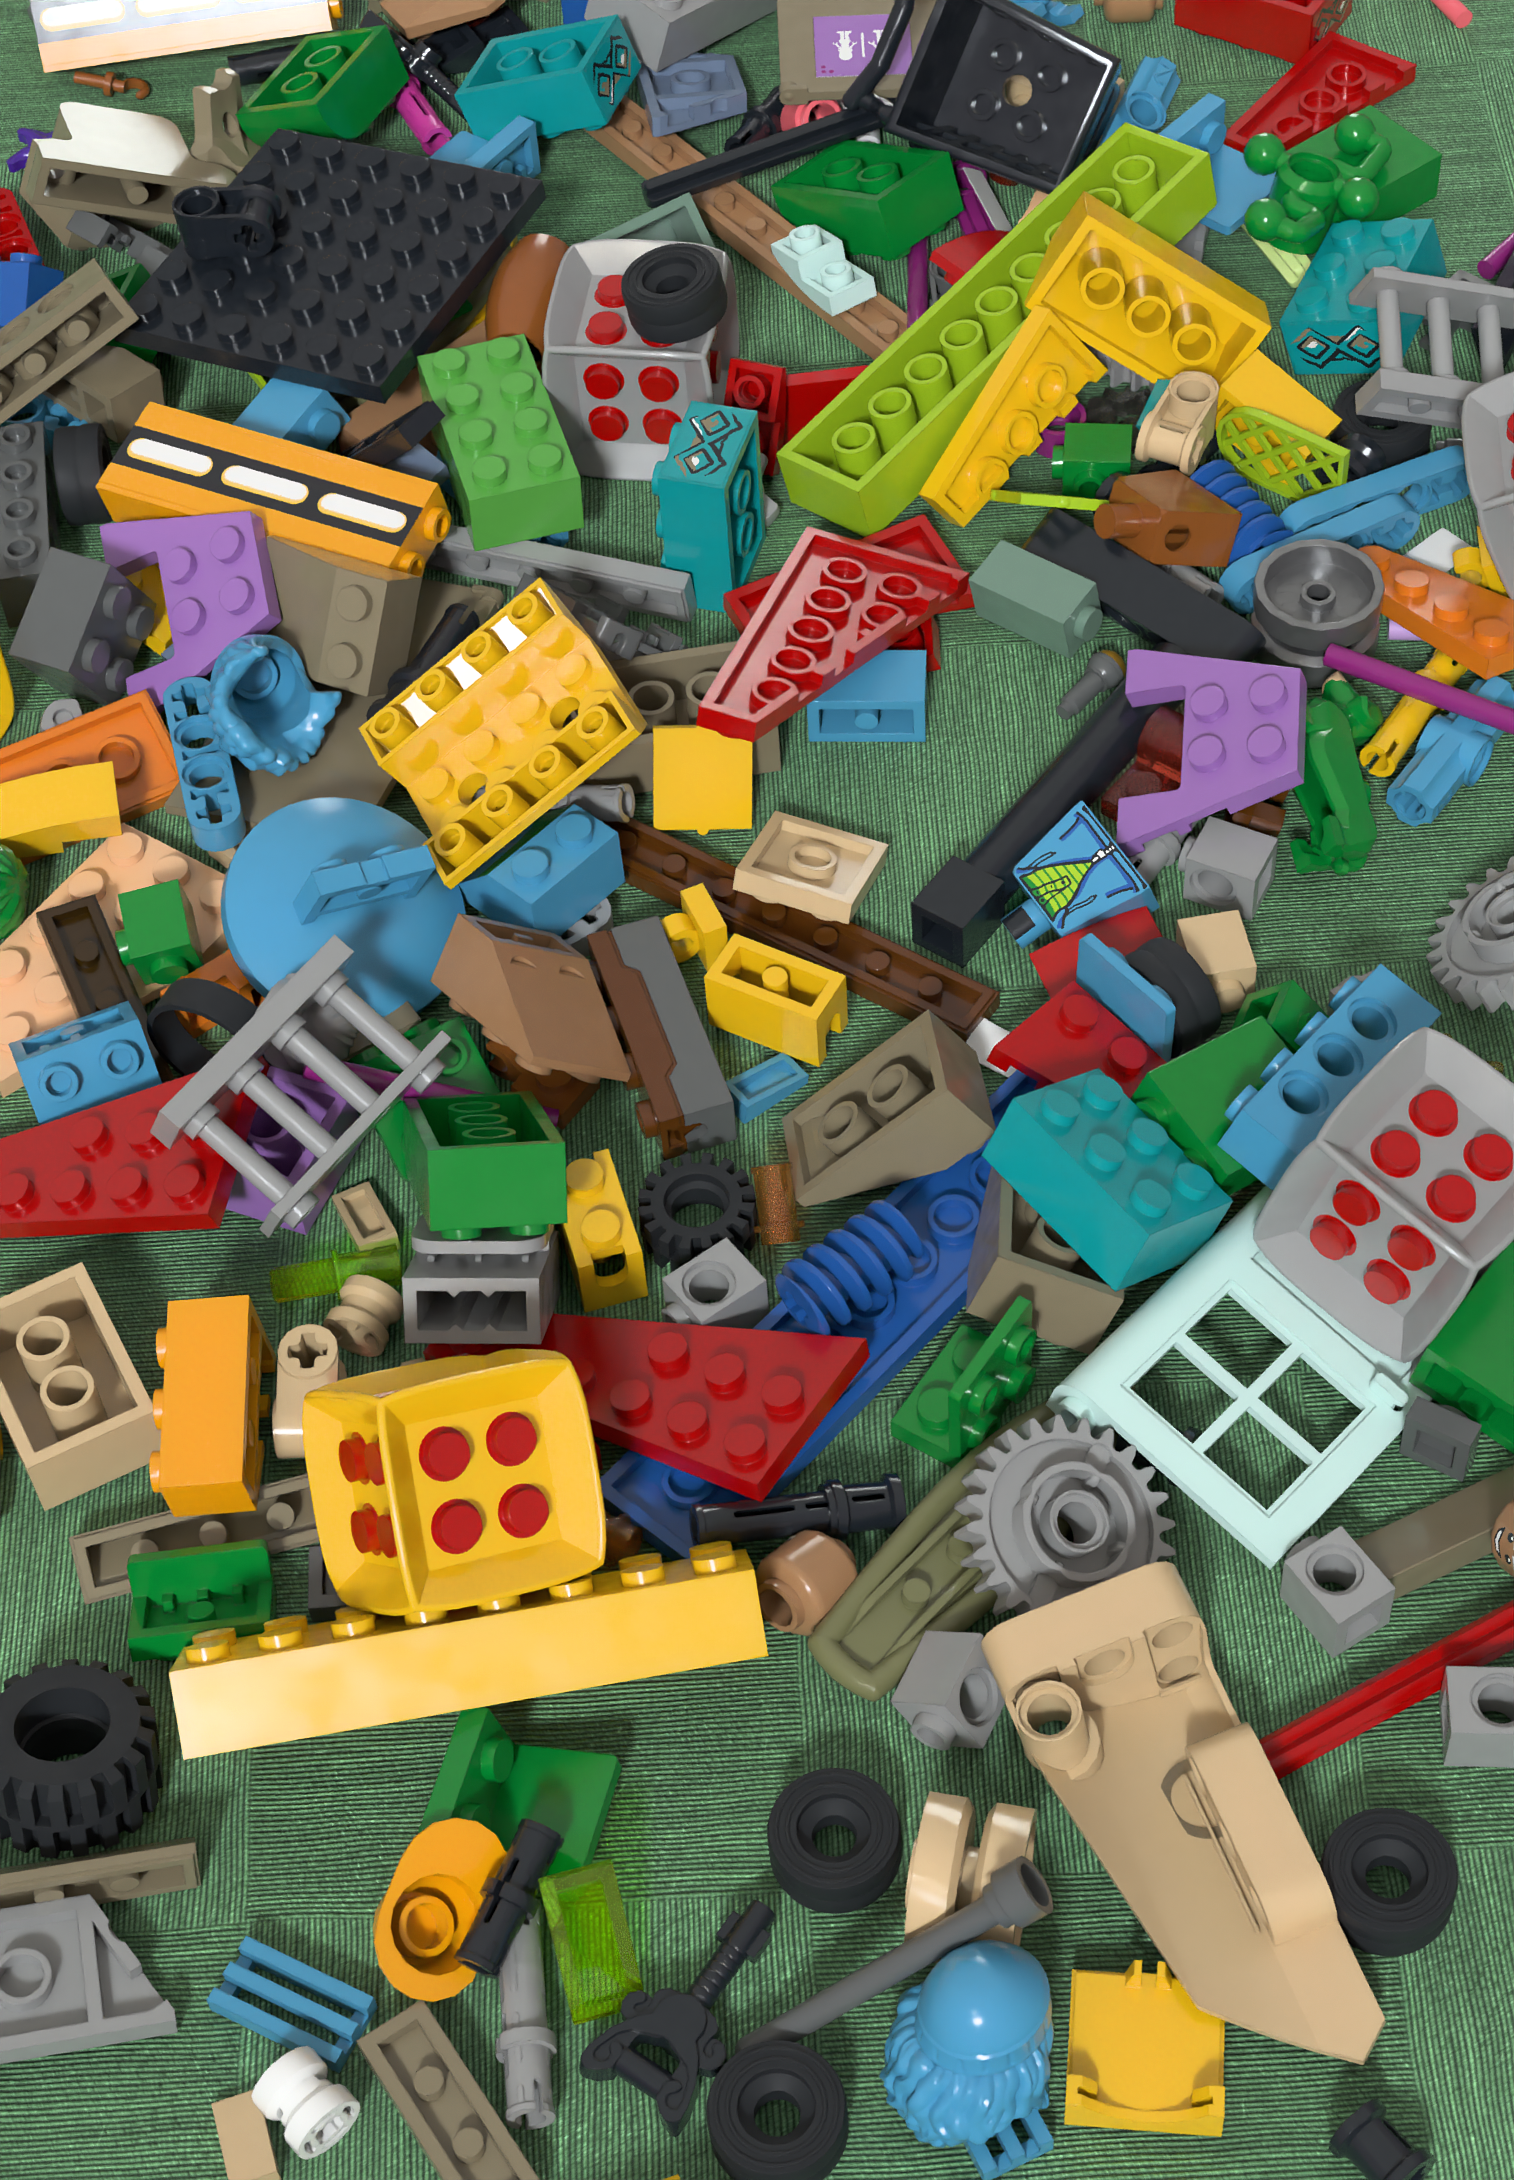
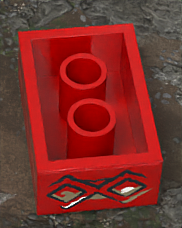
(1268, 26)

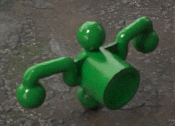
(1312, 186)

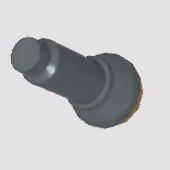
(1103, 672)

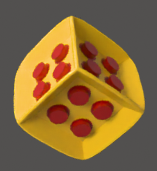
(454, 1481)

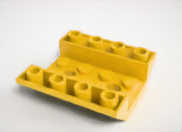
(497, 721)

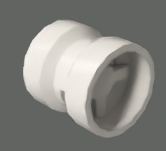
(306, 2102)

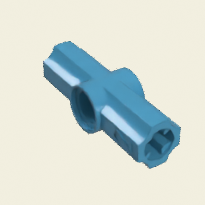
(1145, 97)
(1447, 755)

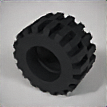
(87, 1797)

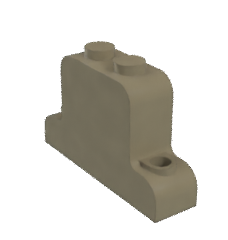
(117, 164)

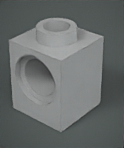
(1228, 867)
(716, 1275)
(1340, 1617)
(949, 1692)
(1465, 1732)

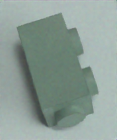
(1036, 599)

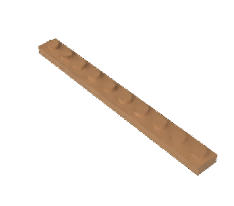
(743, 224)

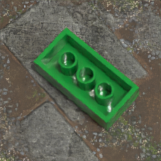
(485, 1163)

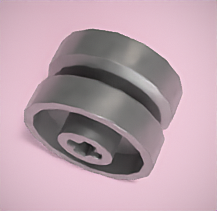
(1316, 597)

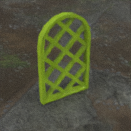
(1281, 429)

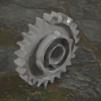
(1476, 944)
(1065, 1475)

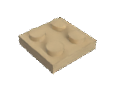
(810, 867)

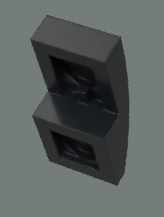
(463, 45)

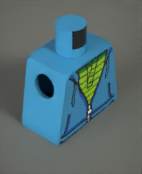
(1074, 880)

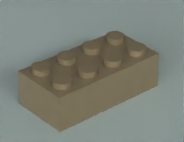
(668, 692)

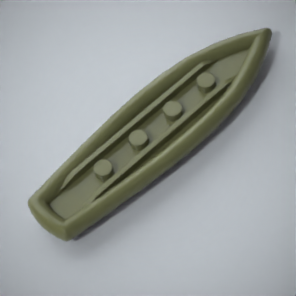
(911, 1587)

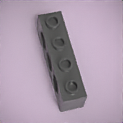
(26, 513)

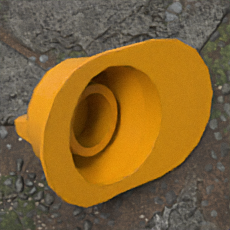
(433, 1907)

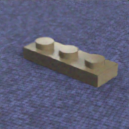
(441, 2100)

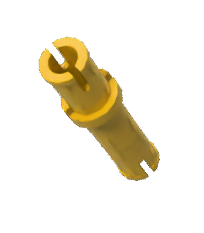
(1408, 719)

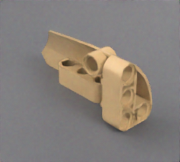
(1231, 1915)

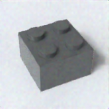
(83, 627)

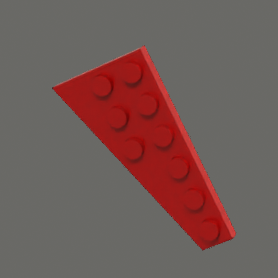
(818, 624)
(112, 1175)
(700, 1395)

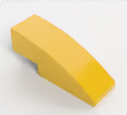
(59, 808)

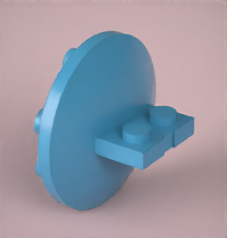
(347, 874)

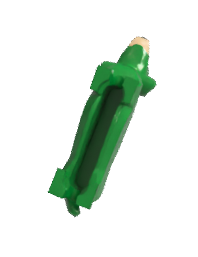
(1333, 788)

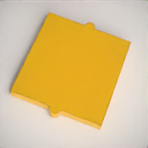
(700, 780)

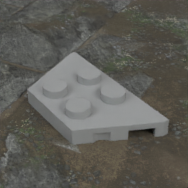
(71, 1983)

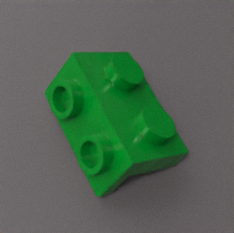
(198, 1592)

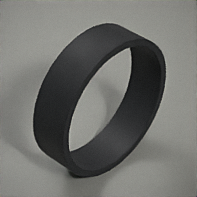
(201, 998)

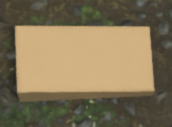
(365, 1218)
(245, 2139)

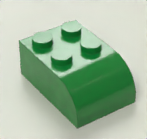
(328, 86)
(872, 196)

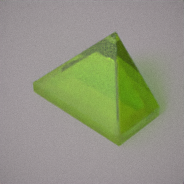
(590, 1939)

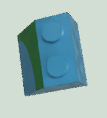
(549, 872)

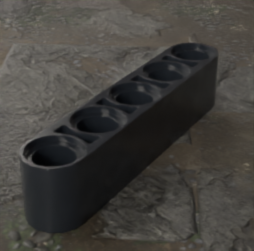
(1143, 595)

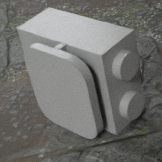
(480, 1287)

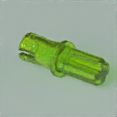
(329, 1274)

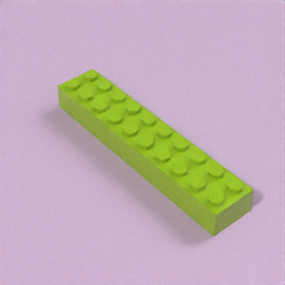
(895, 420)

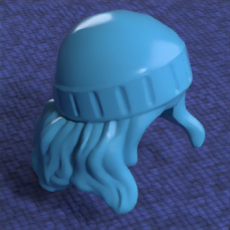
(267, 704)
(971, 2045)

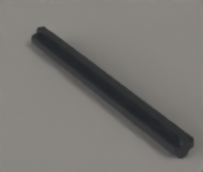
(759, 155)

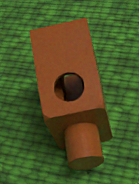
(1168, 520)

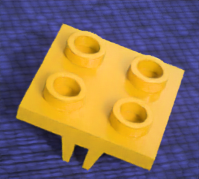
(1142, 2055)

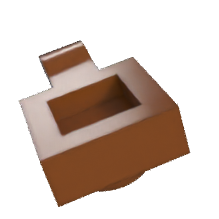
(554, 1090)

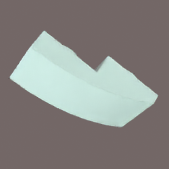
(820, 270)

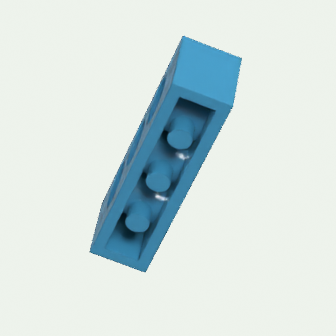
(1333, 1058)

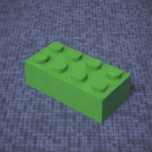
(501, 442)

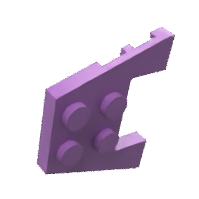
(212, 581)
(1238, 739)

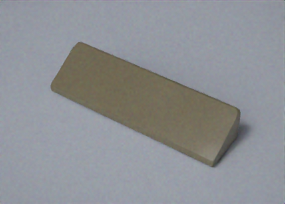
(282, 1519)
(1440, 1535)
(105, 1874)

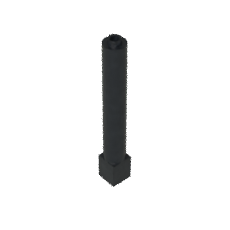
(969, 895)

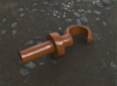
(111, 83)

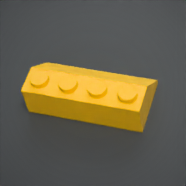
(1144, 298)

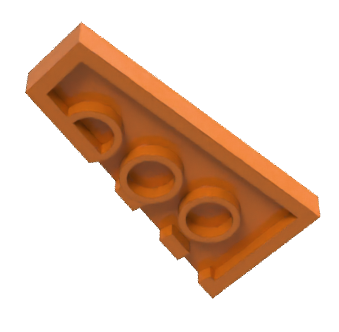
(1448, 612)

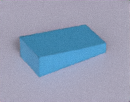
(765, 1086)

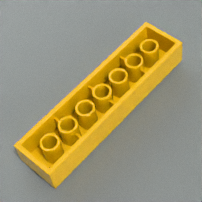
(424, 1664)

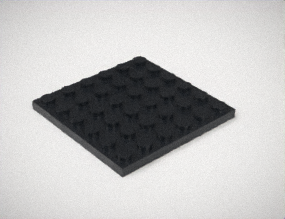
(360, 269)

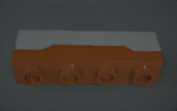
(662, 1040)

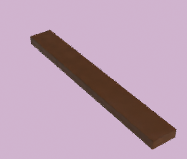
(872, 964)

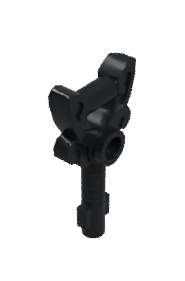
(419, 60)
(679, 2025)

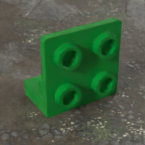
(969, 1387)
(505, 1782)

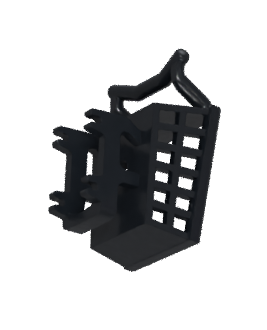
(958, 82)

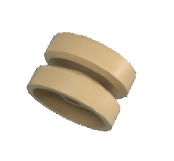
(951, 1872)

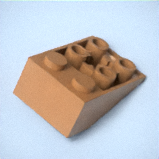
(531, 997)

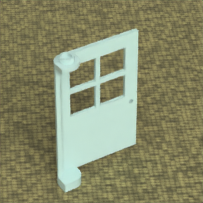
(1237, 1267)

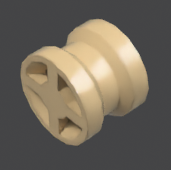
(364, 1315)

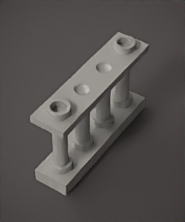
(1440, 396)
(281, 1025)

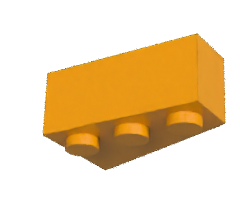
(210, 1406)

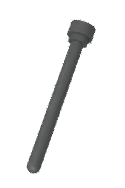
(1012, 1897)

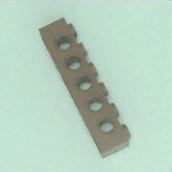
(59, 334)

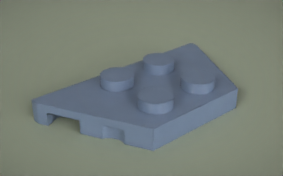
(691, 92)

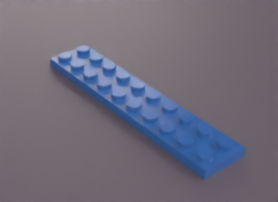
(897, 1327)

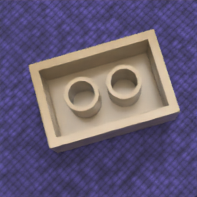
(70, 1389)

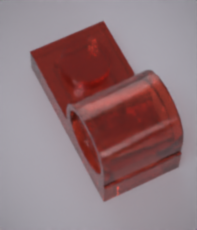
(1157, 761)

